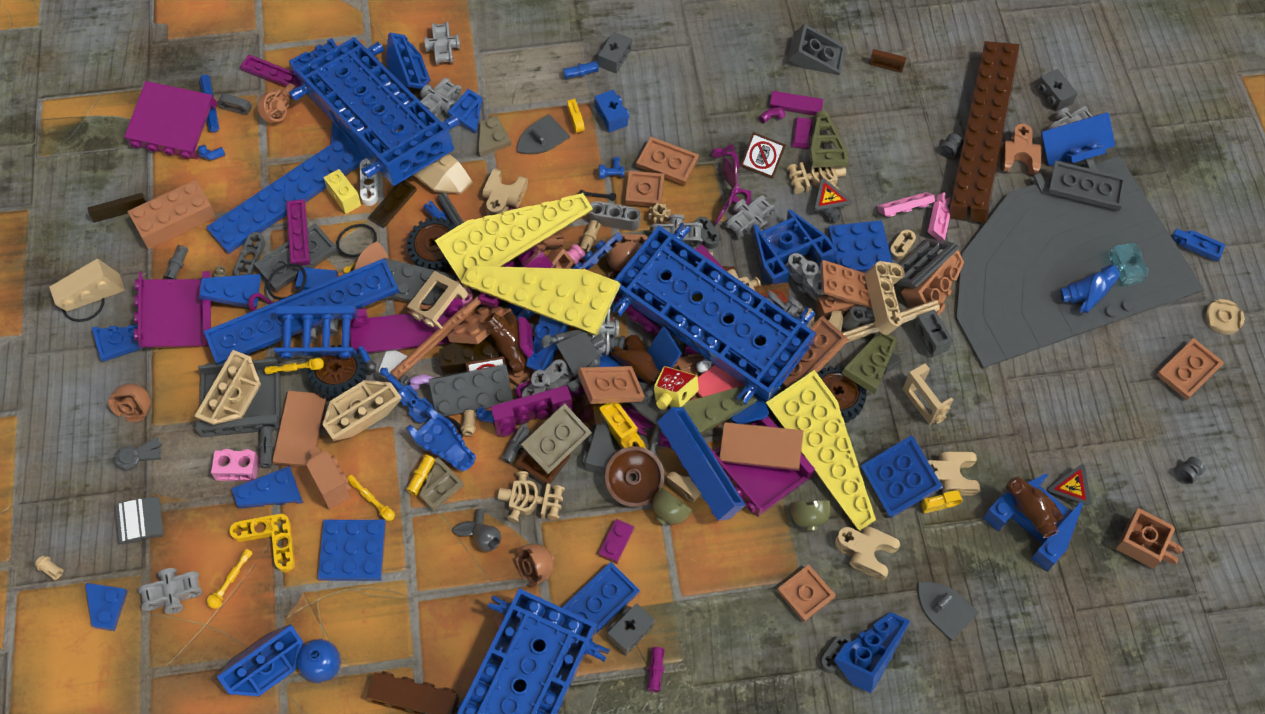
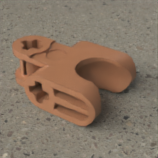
(1021, 149)

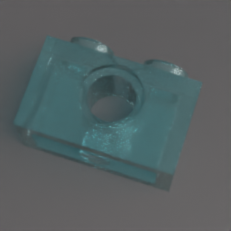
(1122, 257)

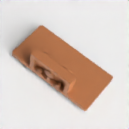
(844, 283)

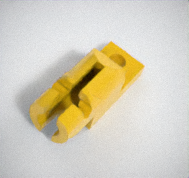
(621, 425)

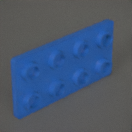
(1078, 139)

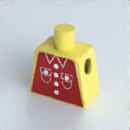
(674, 387)

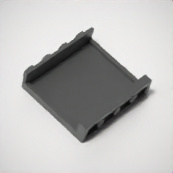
(263, 410)

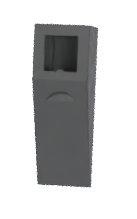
(600, 449)

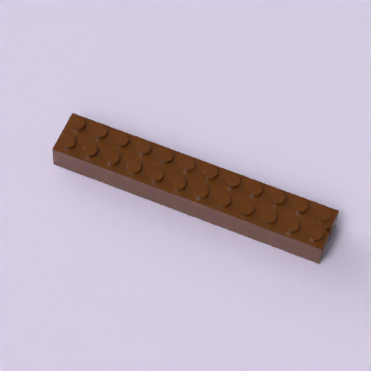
(985, 132)

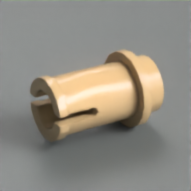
(468, 427)
(47, 566)

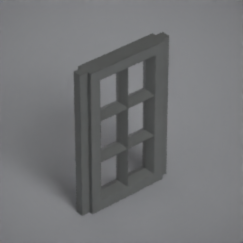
(936, 261)

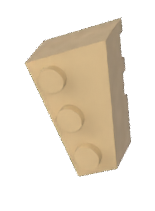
(86, 286)

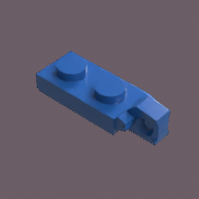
(1199, 243)

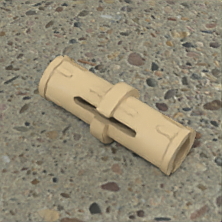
(589, 236)

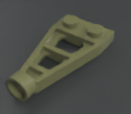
(827, 157)

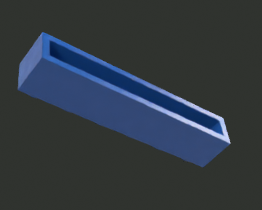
(701, 464)

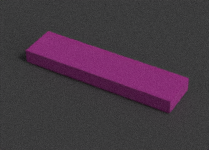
(269, 72)
(298, 232)

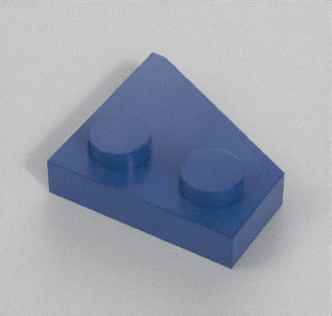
(467, 110)

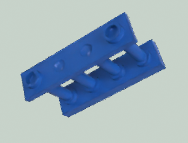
(307, 313)

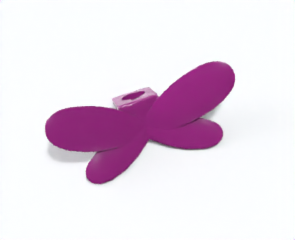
(730, 174)

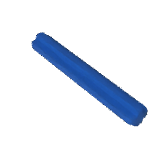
(212, 118)

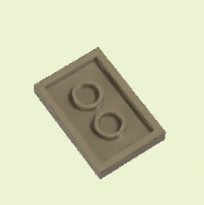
(555, 438)

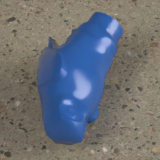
(1091, 288)

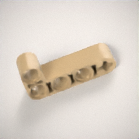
(882, 295)

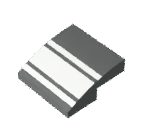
(138, 520)

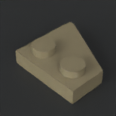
(492, 136)
(440, 485)

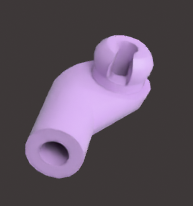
(418, 380)

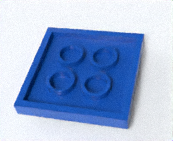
(860, 244)
(901, 476)
(352, 550)

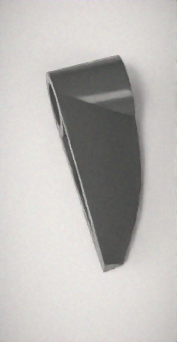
(858, 315)

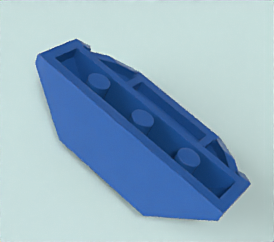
(406, 62)
(262, 663)

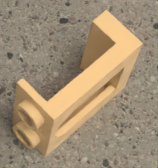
(451, 289)
(915, 381)

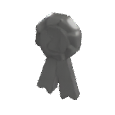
(129, 457)

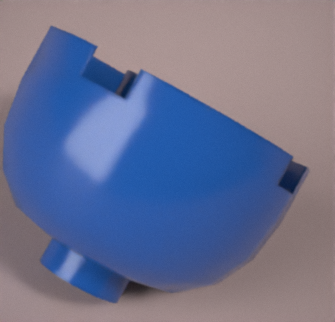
(318, 660)

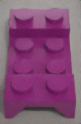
(528, 408)

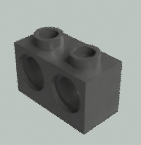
(933, 333)

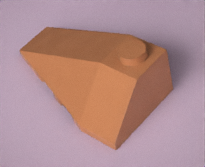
(936, 285)

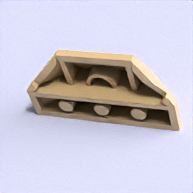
(445, 176)
(231, 391)
(359, 408)

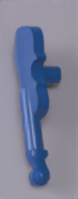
(409, 398)

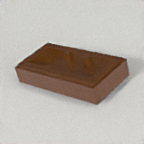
(887, 60)

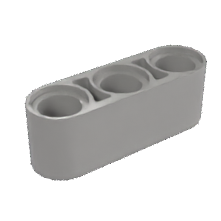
(623, 216)

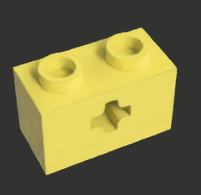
(342, 191)

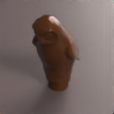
(506, 335)
(638, 358)
(1035, 506)

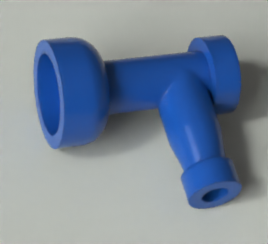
(616, 170)

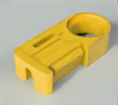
(575, 116)
(941, 502)

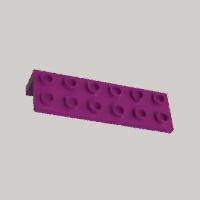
(396, 331)

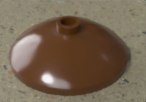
(648, 475)

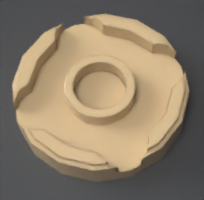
(1224, 317)

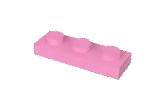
(906, 204)

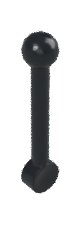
(612, 196)

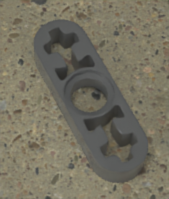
(249, 249)

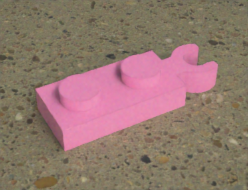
(940, 217)

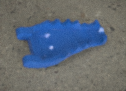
(442, 439)

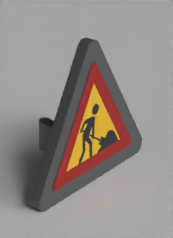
(830, 197)
(1073, 486)

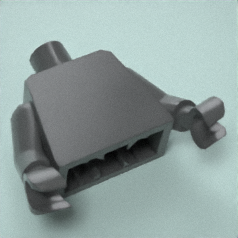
(578, 350)

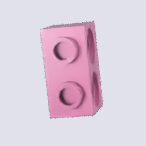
(234, 470)

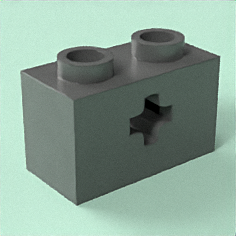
(614, 52)
(1056, 90)
(627, 640)

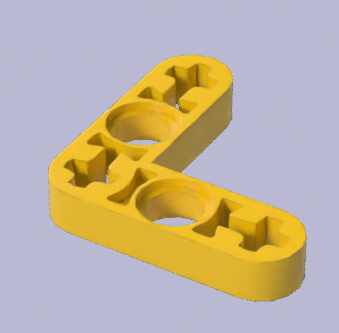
(270, 531)

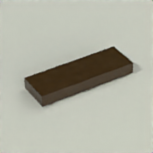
(392, 203)
(116, 207)

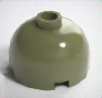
(669, 508)
(810, 514)

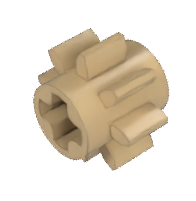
(659, 214)

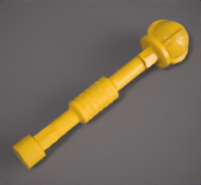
(313, 364)
(387, 513)
(215, 600)

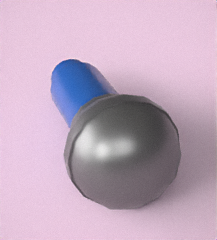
(370, 365)

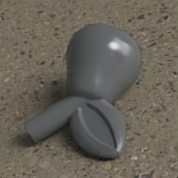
(486, 536)

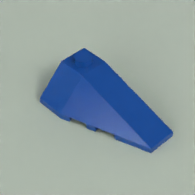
(869, 654)

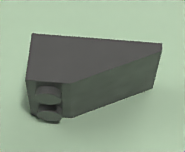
(816, 51)

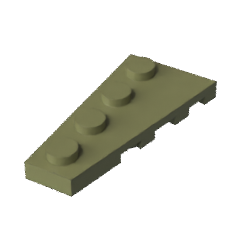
(871, 362)
(716, 408)

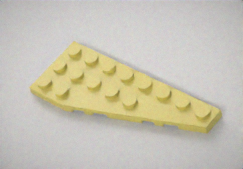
(507, 235)
(564, 295)
(826, 444)

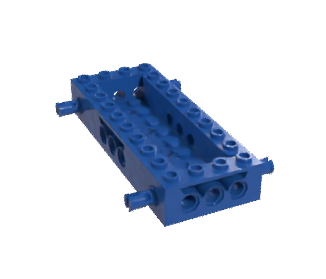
(335, 85)
(702, 323)
(514, 659)

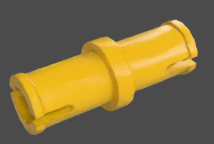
(420, 475)

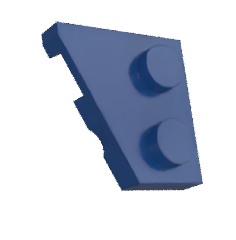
(105, 605)

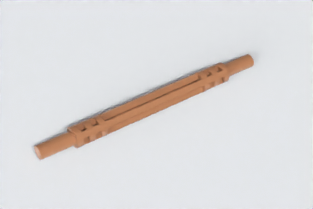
(434, 339)

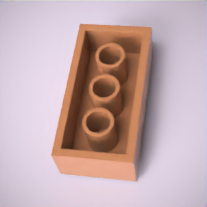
(172, 214)

